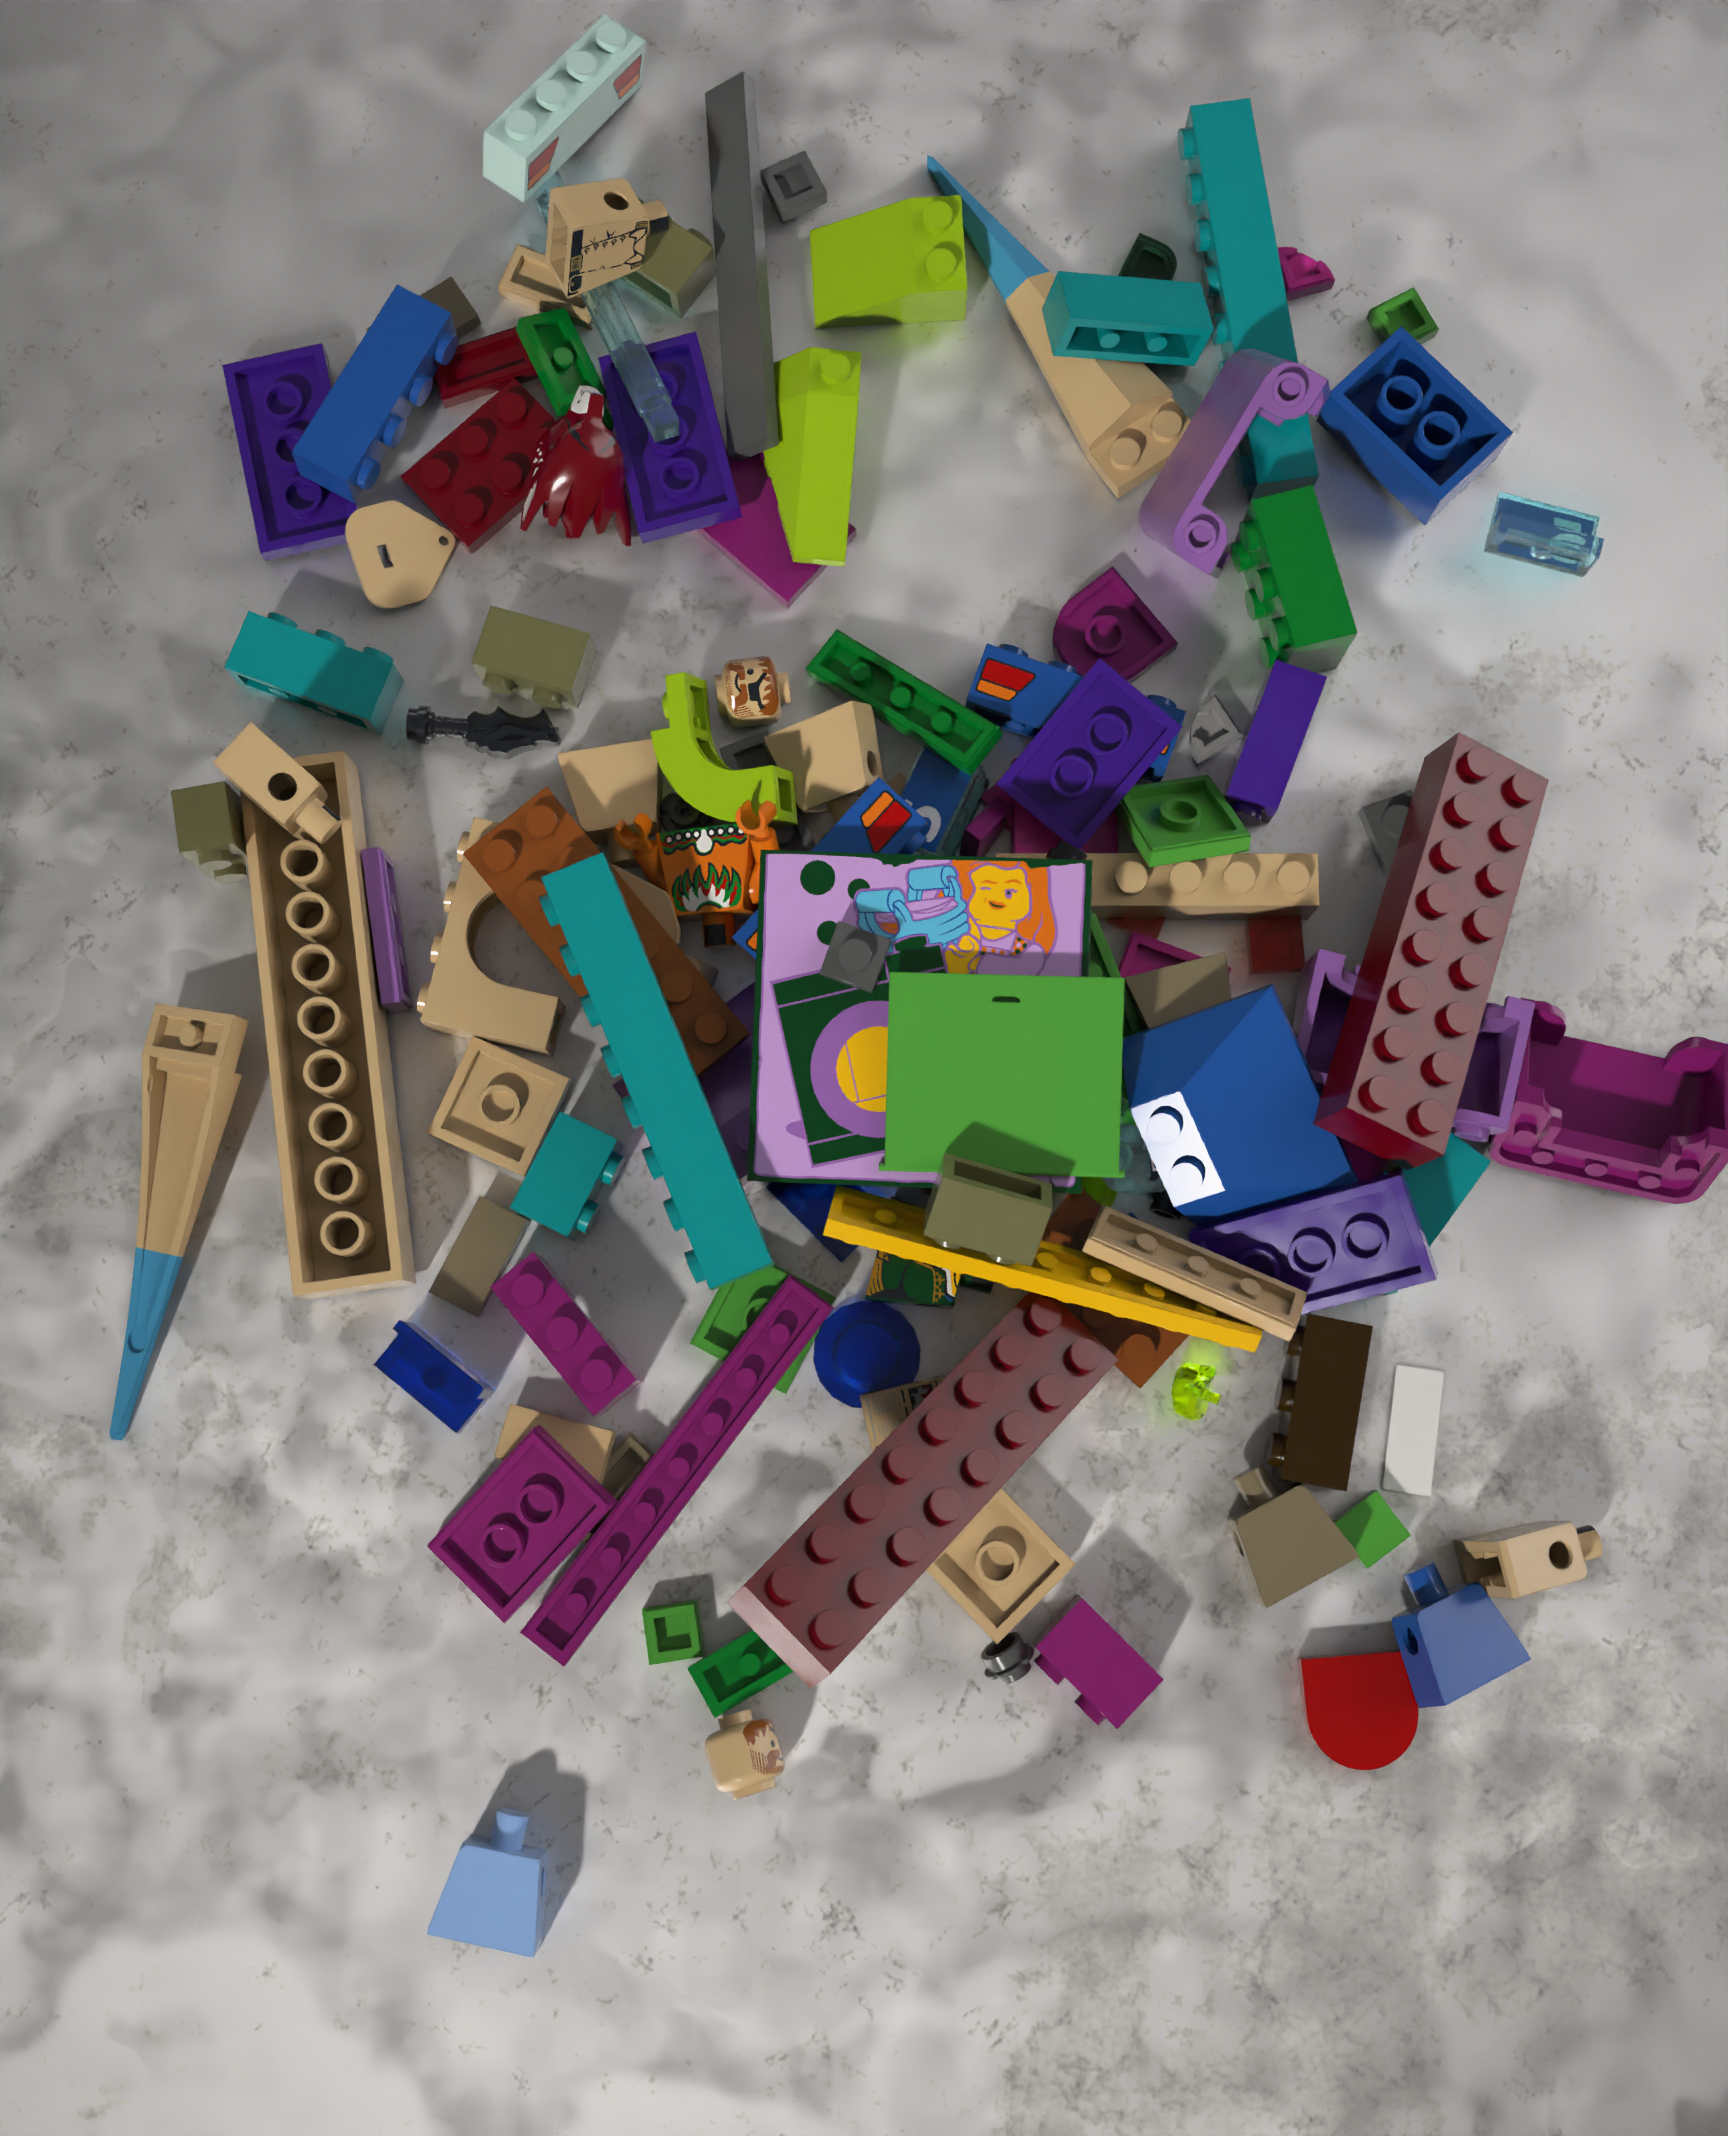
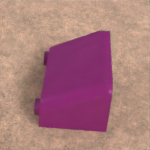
(1618, 1113)

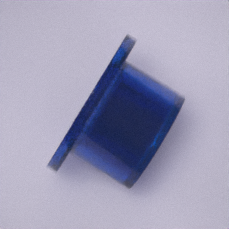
(865, 1351)

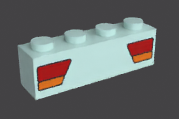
(563, 108)

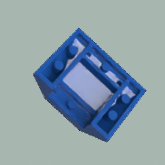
(1231, 1109)

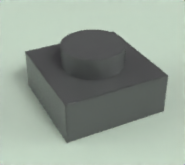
(793, 186)
(855, 957)

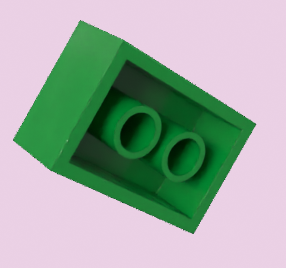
(1293, 582)

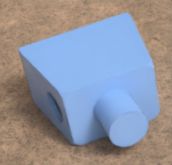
(496, 1890)

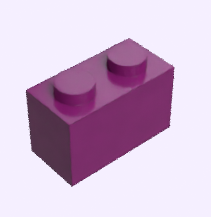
(1096, 1662)

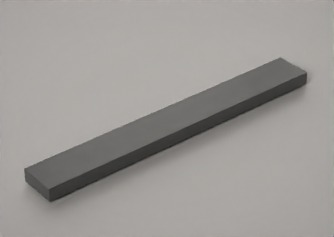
(741, 268)

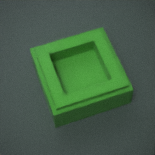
(1404, 311)
(1371, 1528)
(673, 1631)

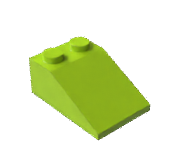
(891, 265)

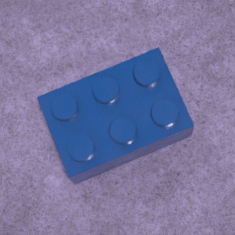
(1413, 425)

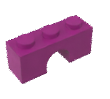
(566, 1334)

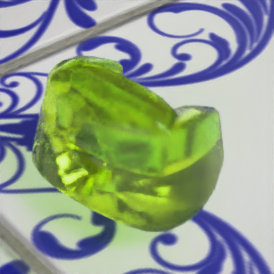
(1192, 1390)

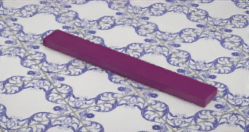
(676, 1470)

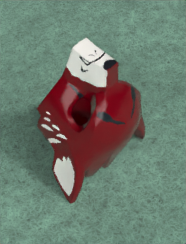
(579, 472)

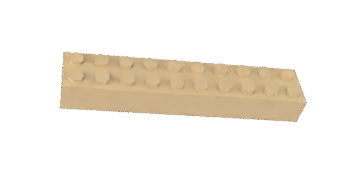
(328, 1047)

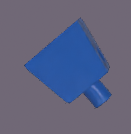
(1452, 1638)

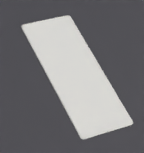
(1413, 1430)

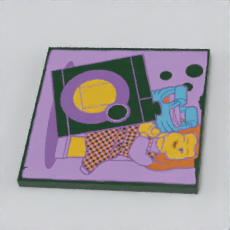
(826, 1043)

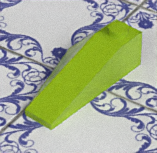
(815, 451)

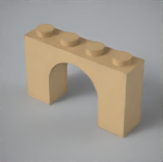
(464, 999)

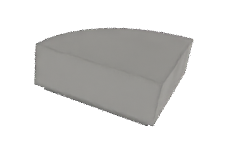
(1211, 731)

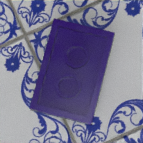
(1089, 755)

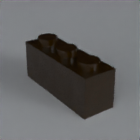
(1319, 1402)

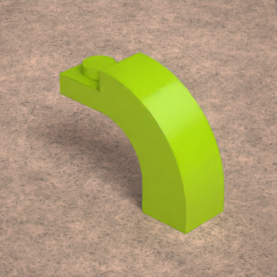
(698, 772)

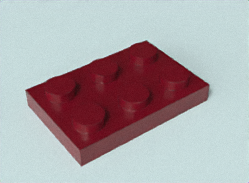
(483, 467)

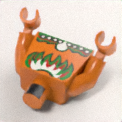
(706, 869)

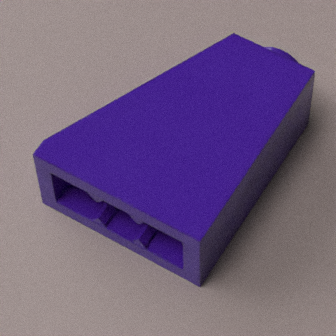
(1272, 741)

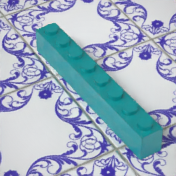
(1244, 279)
(657, 1072)

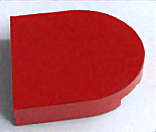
(1358, 1707)

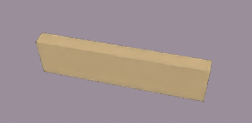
(1195, 1272)

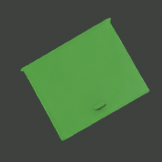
(1005, 1077)

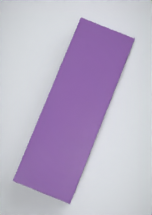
(387, 931)

